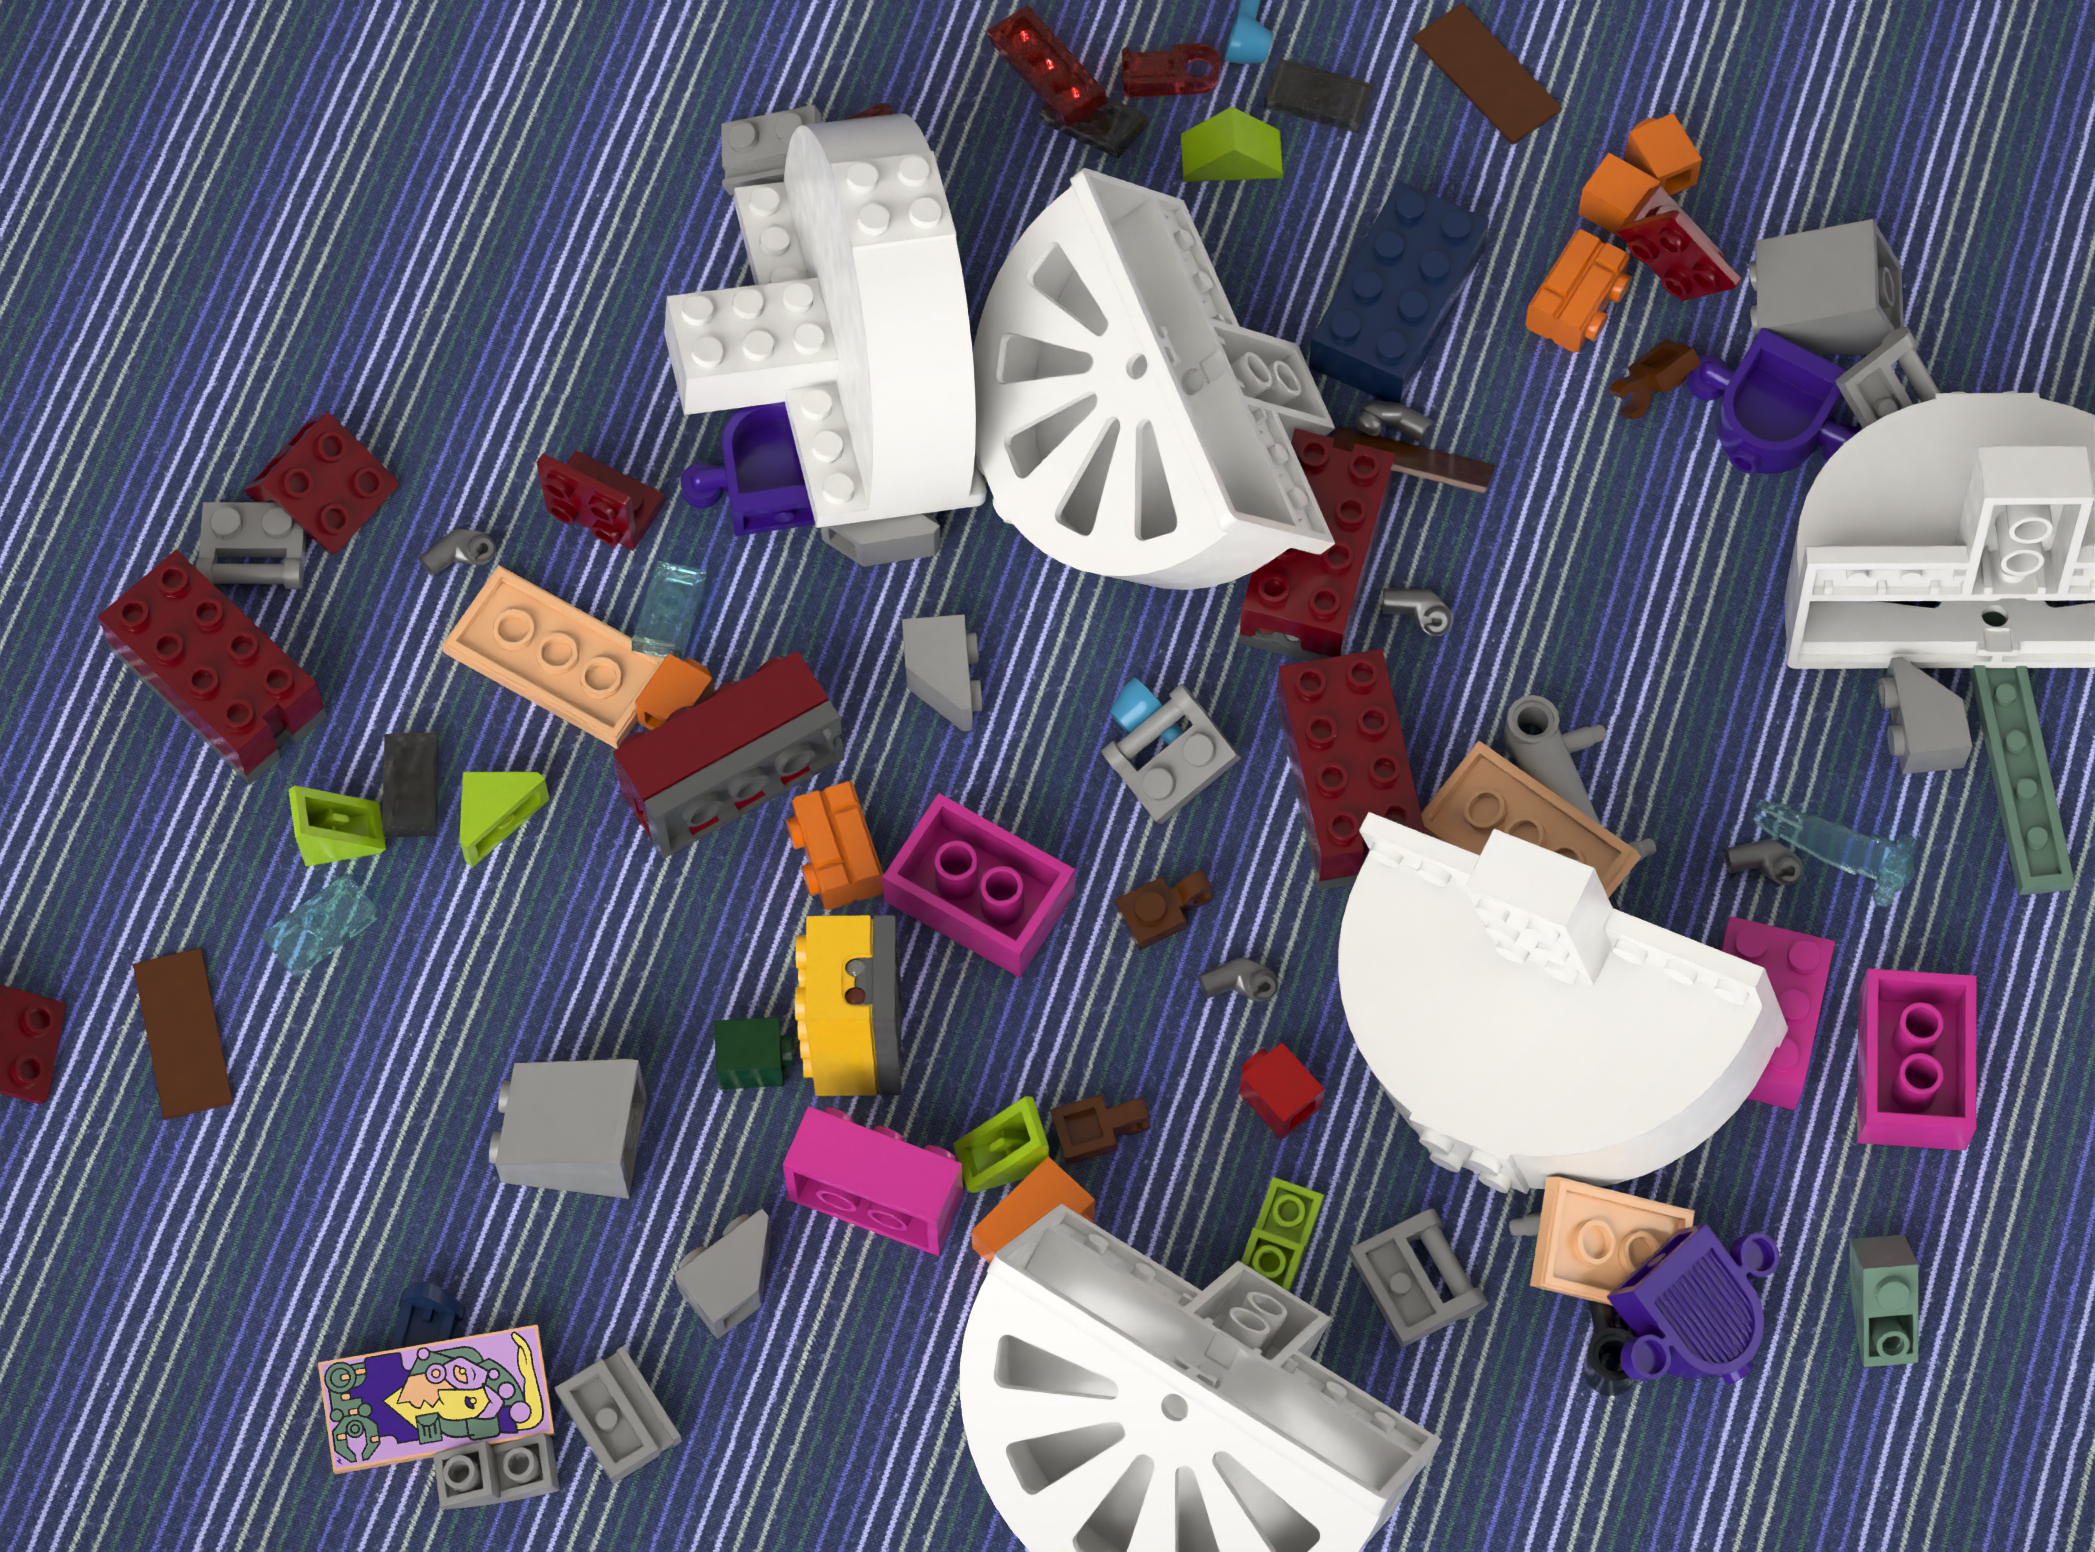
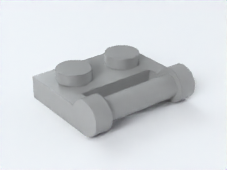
(1873, 386)
(251, 531)
(1180, 768)
(1403, 1286)

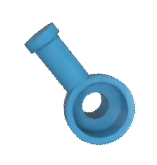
(1248, 39)
(1137, 704)

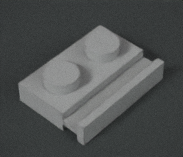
(758, 146)
(618, 1415)

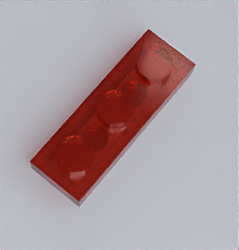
(1047, 66)

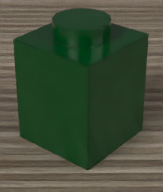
(751, 1053)

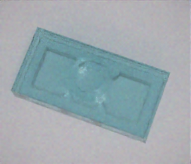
(669, 610)
(320, 925)

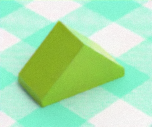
(1231, 149)
(495, 807)
(335, 826)
(1003, 1147)

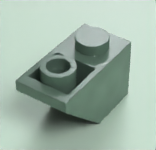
(1885, 1299)

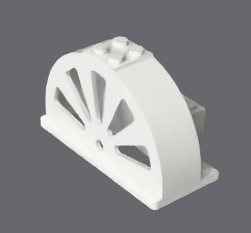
(848, 324)
(1132, 407)
(1958, 507)
(1536, 1018)
(1167, 1414)

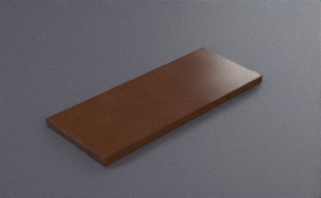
(1487, 74)
(1422, 461)
(182, 1034)

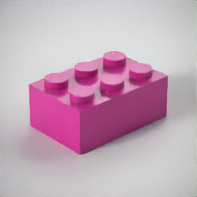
(979, 885)
(1798, 974)
(1916, 1059)
(874, 1179)

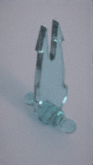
(1844, 848)

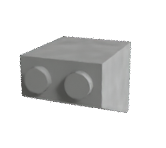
(1828, 288)
(571, 1126)

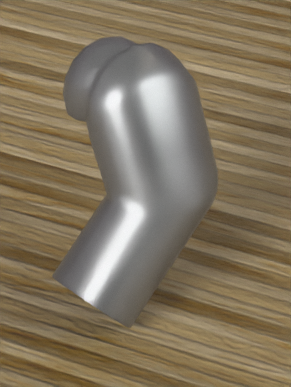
(1395, 415)
(458, 547)
(1422, 607)
(1766, 857)
(1240, 976)

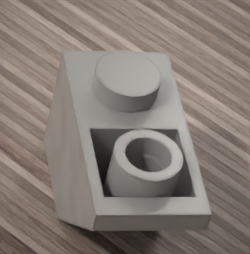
(886, 539)
(938, 666)
(1927, 720)
(729, 1276)

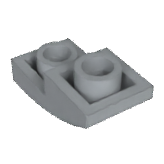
(496, 1473)

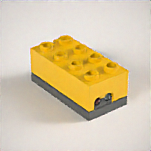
(850, 1005)

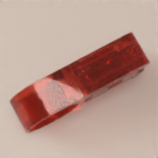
(1165, 73)

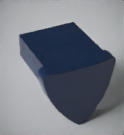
(425, 1316)

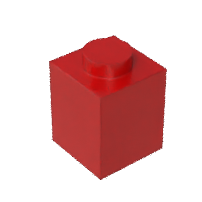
(1280, 1089)

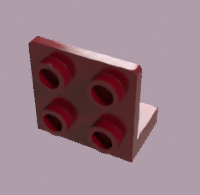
(1676, 248)
(324, 482)
(598, 498)
(28, 1043)

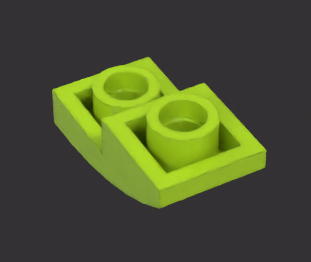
(1282, 1231)

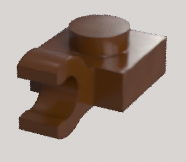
(1657, 370)
(1156, 912)
(1089, 1129)

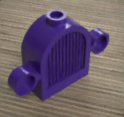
(1773, 405)
(757, 472)
(1695, 1307)

